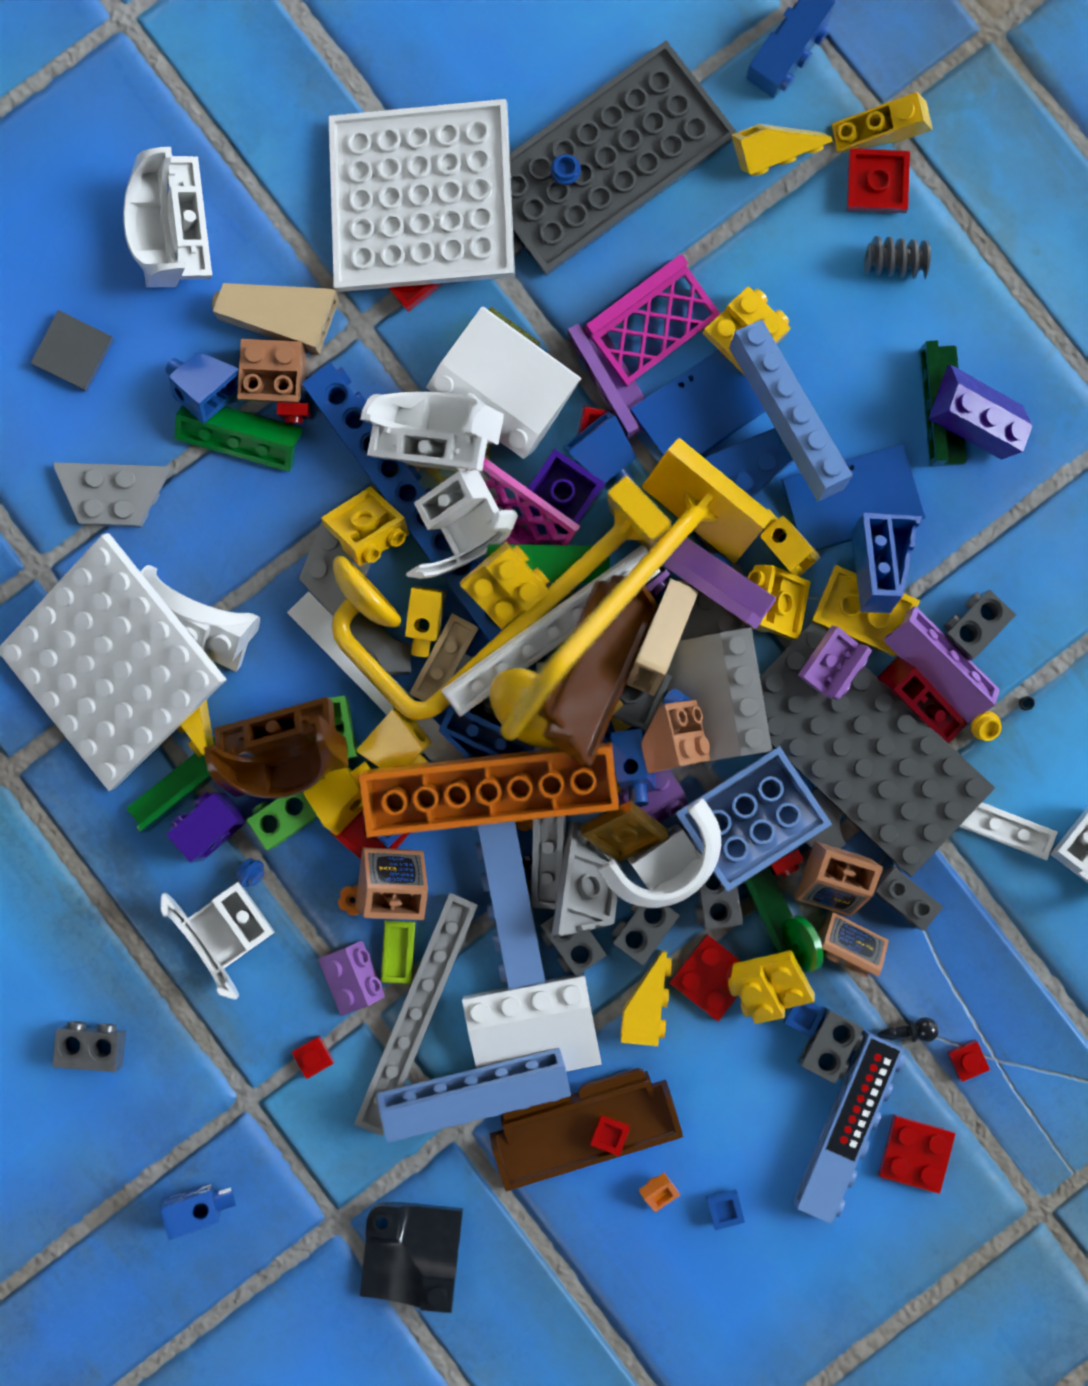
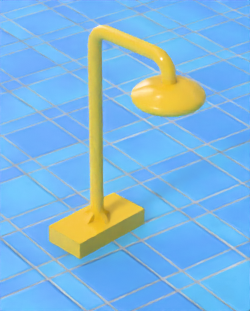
(703, 503)
(633, 520)

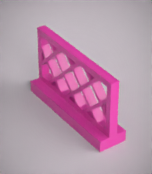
(636, 299)
(524, 499)

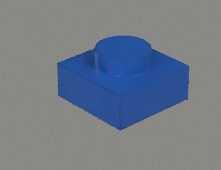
(805, 1018)
(725, 1209)

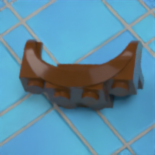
(290, 751)

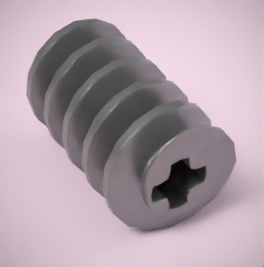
(898, 256)

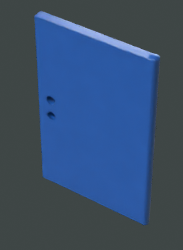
(700, 409)
(879, 485)

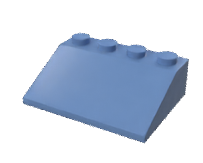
(760, 818)

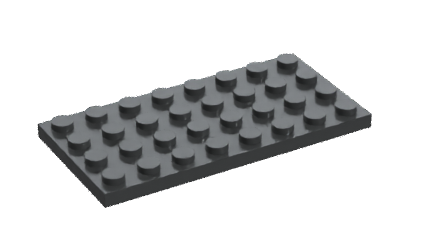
(631, 146)
(871, 757)

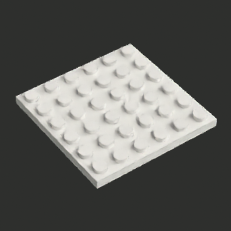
(421, 196)
(110, 662)

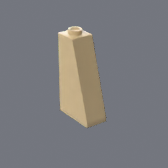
(278, 311)
(662, 637)

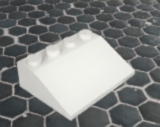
(508, 376)
(533, 1020)

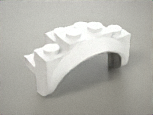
(165, 227)
(431, 429)
(218, 632)

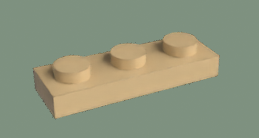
(444, 657)

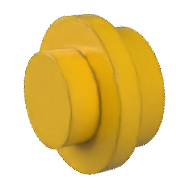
(986, 726)

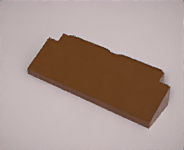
(590, 689)
(557, 1134)

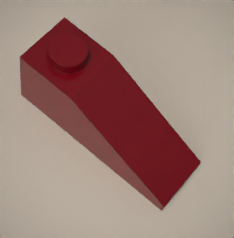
(922, 698)

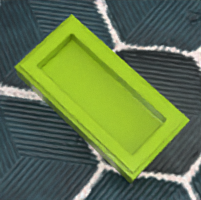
(398, 951)

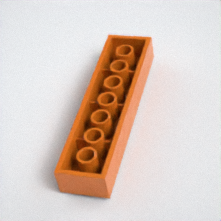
(486, 791)

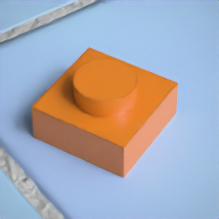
(659, 1192)

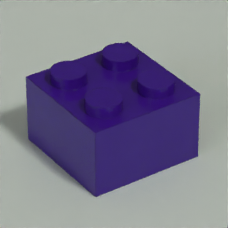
(566, 488)
(206, 826)

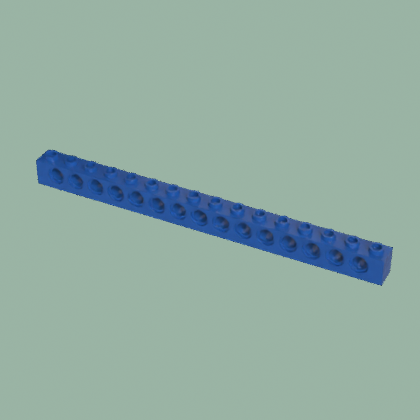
(321, 389)

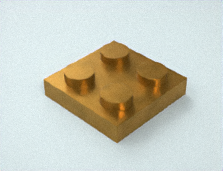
(624, 831)

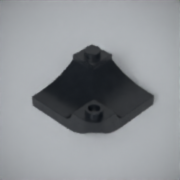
(413, 1255)

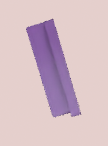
(613, 391)
(720, 582)
(943, 665)

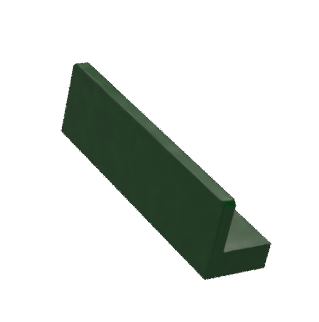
(943, 445)
(769, 906)

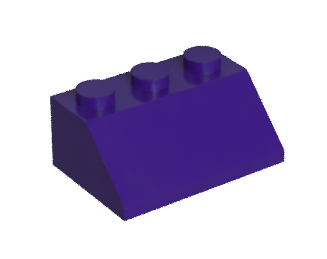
(980, 414)

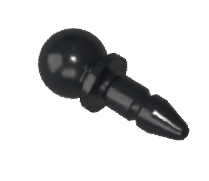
(924, 1029)

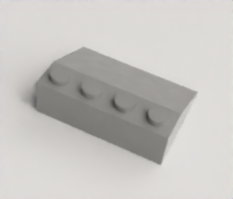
(726, 683)

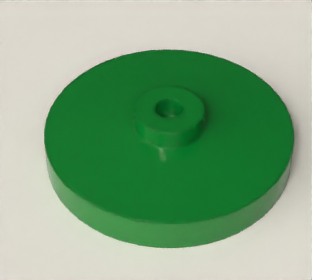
(804, 943)

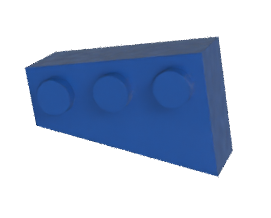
(753, 461)

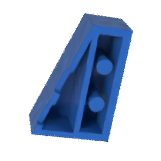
(790, 45)
(882, 558)
(478, 735)

